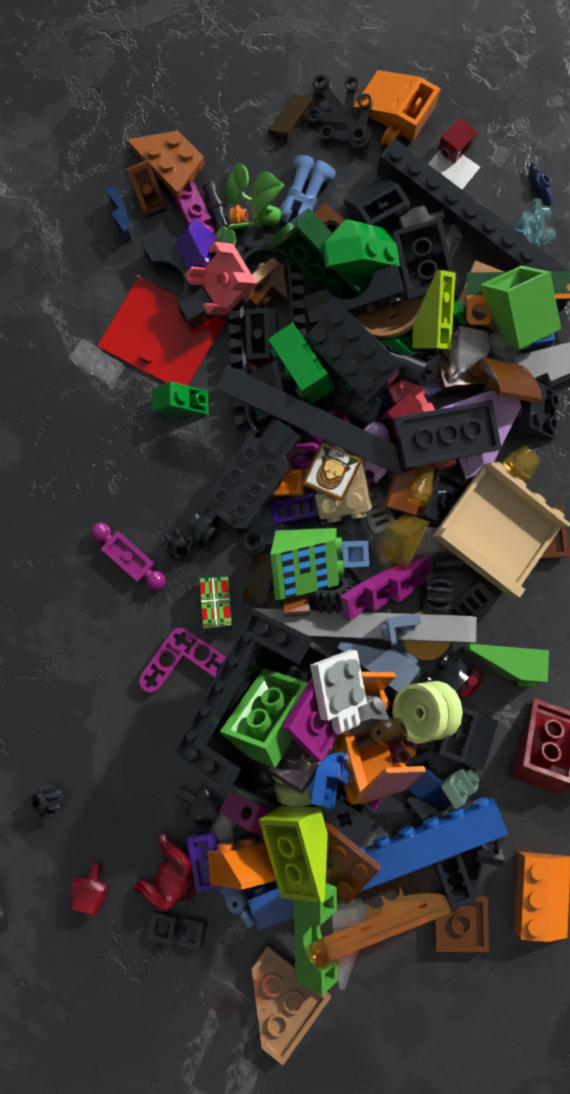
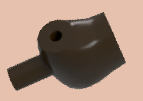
(384, 734)

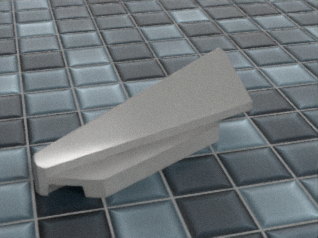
(548, 364)

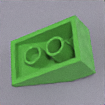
(515, 664)

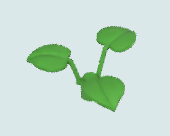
(263, 192)

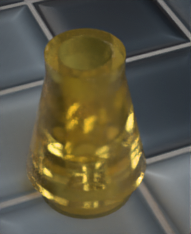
(421, 489)

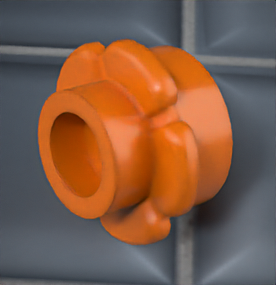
(238, 215)

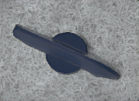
(541, 183)

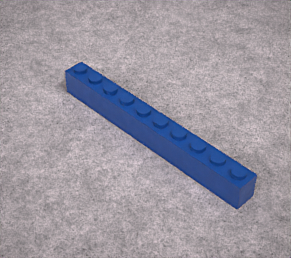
(401, 853)

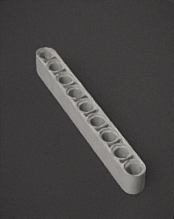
(368, 626)

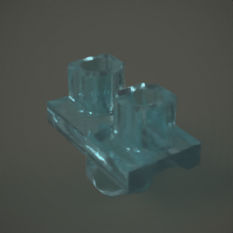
(533, 223)

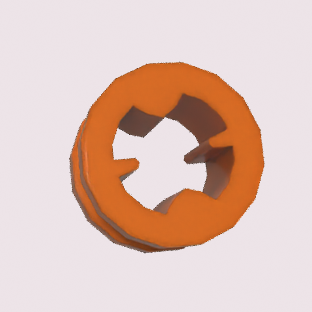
(390, 135)

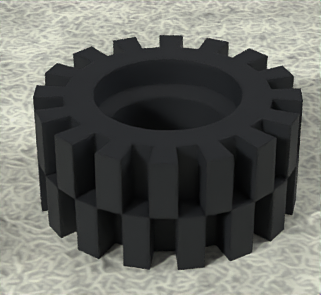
(329, 598)

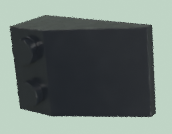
(422, 253)

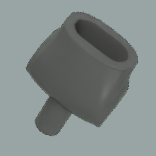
(417, 216)

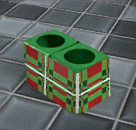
(215, 603)

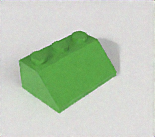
(260, 715)

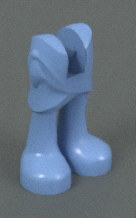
(296, 199)

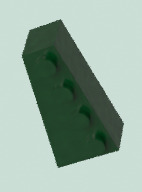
(302, 244)

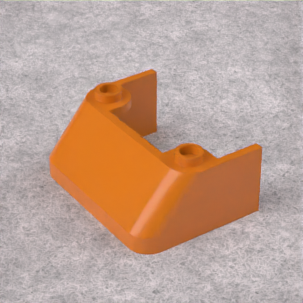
(372, 768)

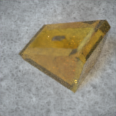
(403, 538)

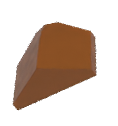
(397, 495)

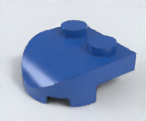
(327, 777)

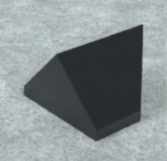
(459, 878)

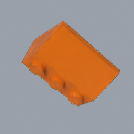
(241, 864)
(542, 896)

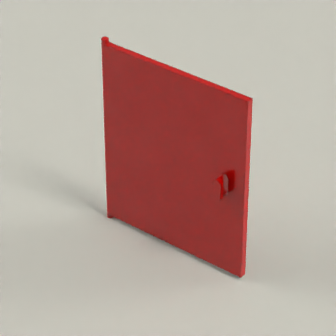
(154, 330)

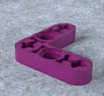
(178, 652)

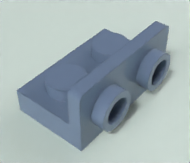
(403, 623)

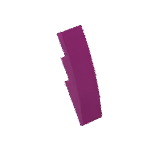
(381, 588)

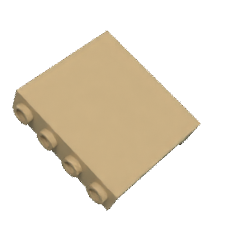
(500, 528)

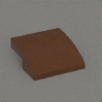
(511, 380)

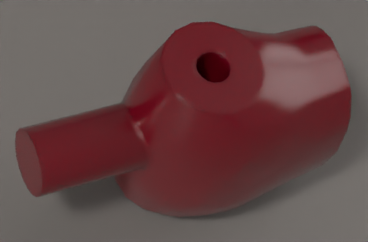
(472, 683)
(88, 893)

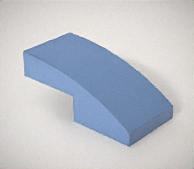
(354, 554)

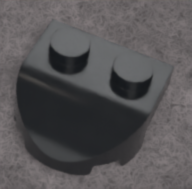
(451, 671)

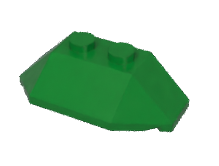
(359, 249)

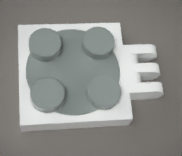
(339, 690)

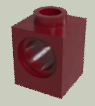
(457, 140)

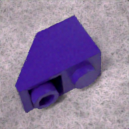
(194, 244)

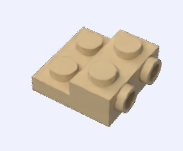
(355, 502)

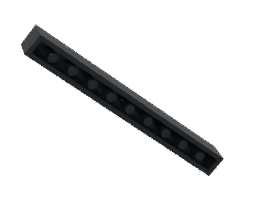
(460, 209)

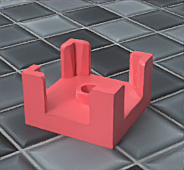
(223, 278)

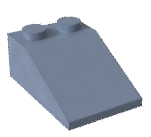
(385, 660)

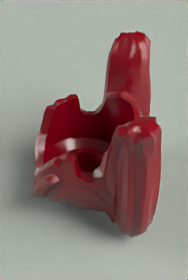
(172, 881)

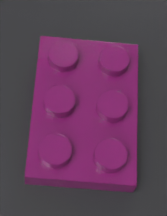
(307, 728)

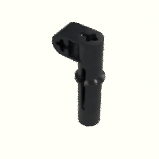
(420, 366)

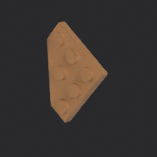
(282, 1004)

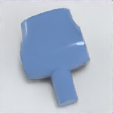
(237, 904)

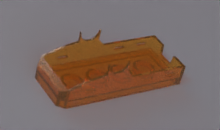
(381, 923)

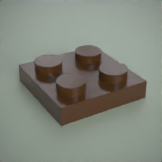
(464, 928)

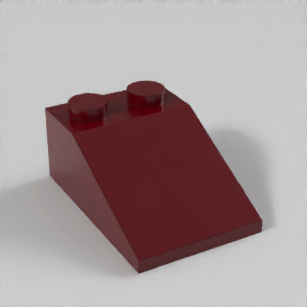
(544, 748)

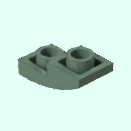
(460, 785)

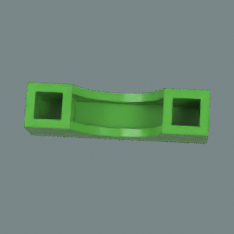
(307, 922)

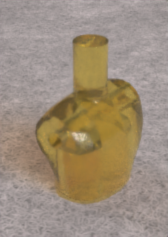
(522, 463)

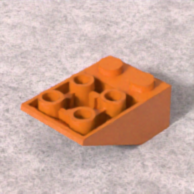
(401, 101)

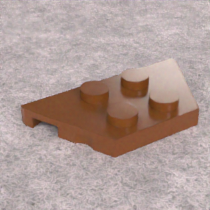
(171, 158)

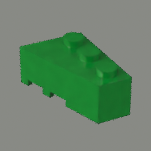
(301, 364)

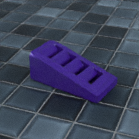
(296, 501)

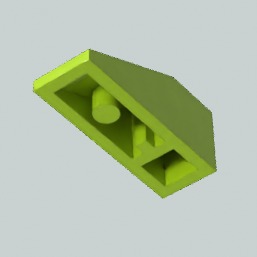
(435, 318)

